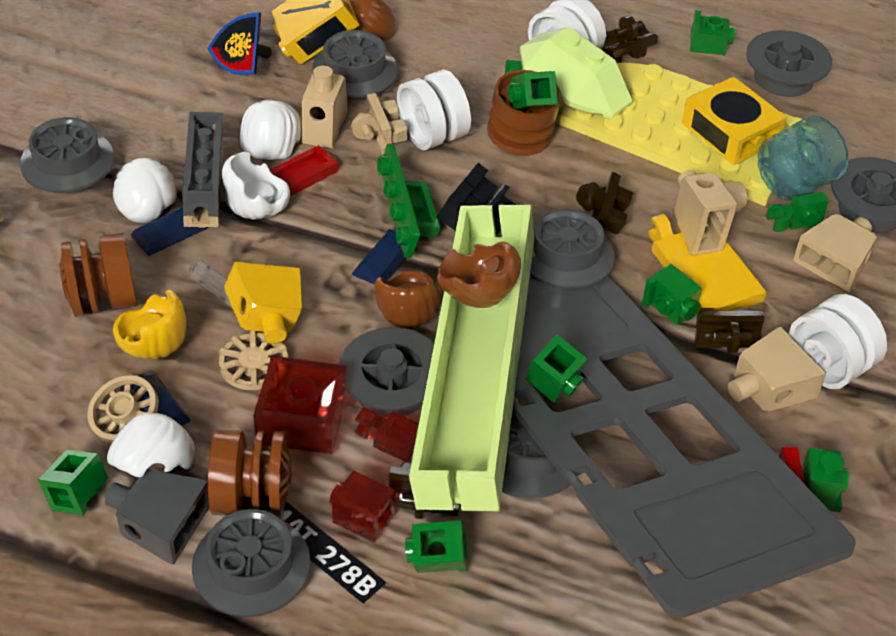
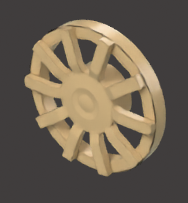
(252, 360)
(121, 405)

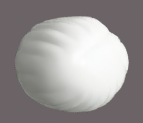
(270, 130)
(252, 188)
(144, 190)
(151, 440)

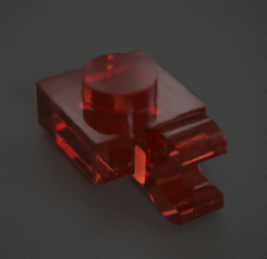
(391, 435)

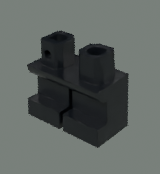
(474, 191)

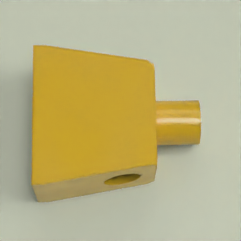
(265, 298)

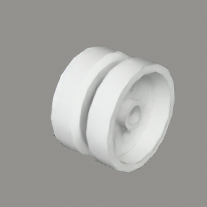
(576, 14)
(434, 109)
(841, 338)

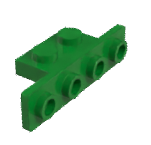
(409, 203)

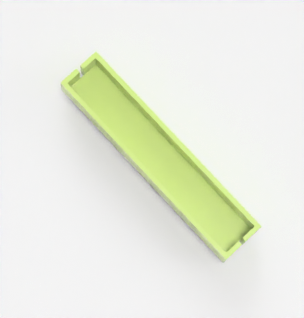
(473, 378)

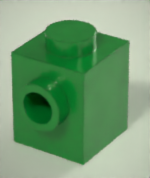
(533, 90)
(557, 369)

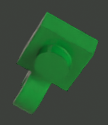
(801, 213)

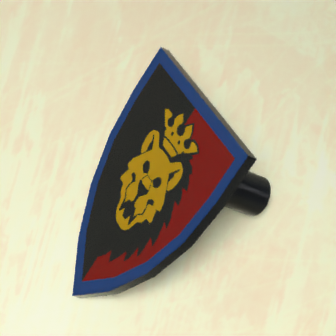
(238, 46)

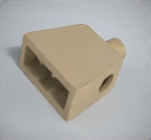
(327, 94)
(704, 212)
(837, 249)
(776, 373)

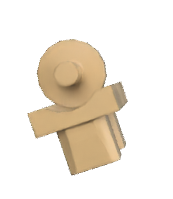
(380, 123)

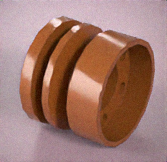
(520, 130)
(97, 274)
(248, 473)

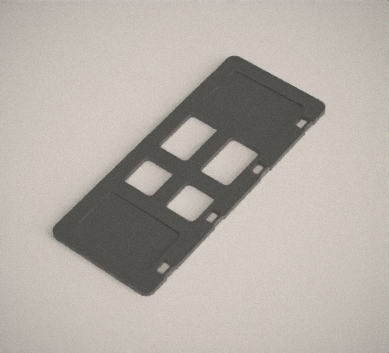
(707, 525)

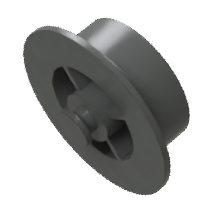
(360, 60)
(788, 62)
(66, 156)
(868, 192)
(570, 250)
(388, 369)
(527, 468)
(250, 564)

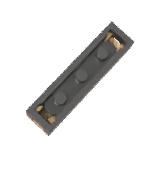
(203, 170)

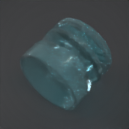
(803, 158)

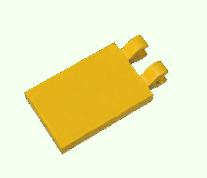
(721, 274)

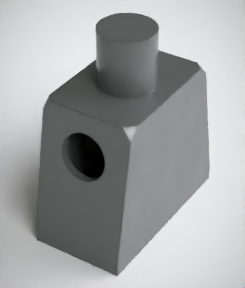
(160, 511)

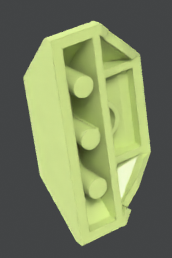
(582, 71)

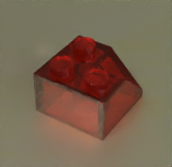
(303, 401)

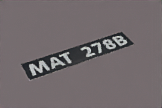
(333, 558)

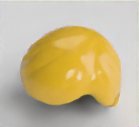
(153, 329)

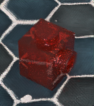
(362, 506)

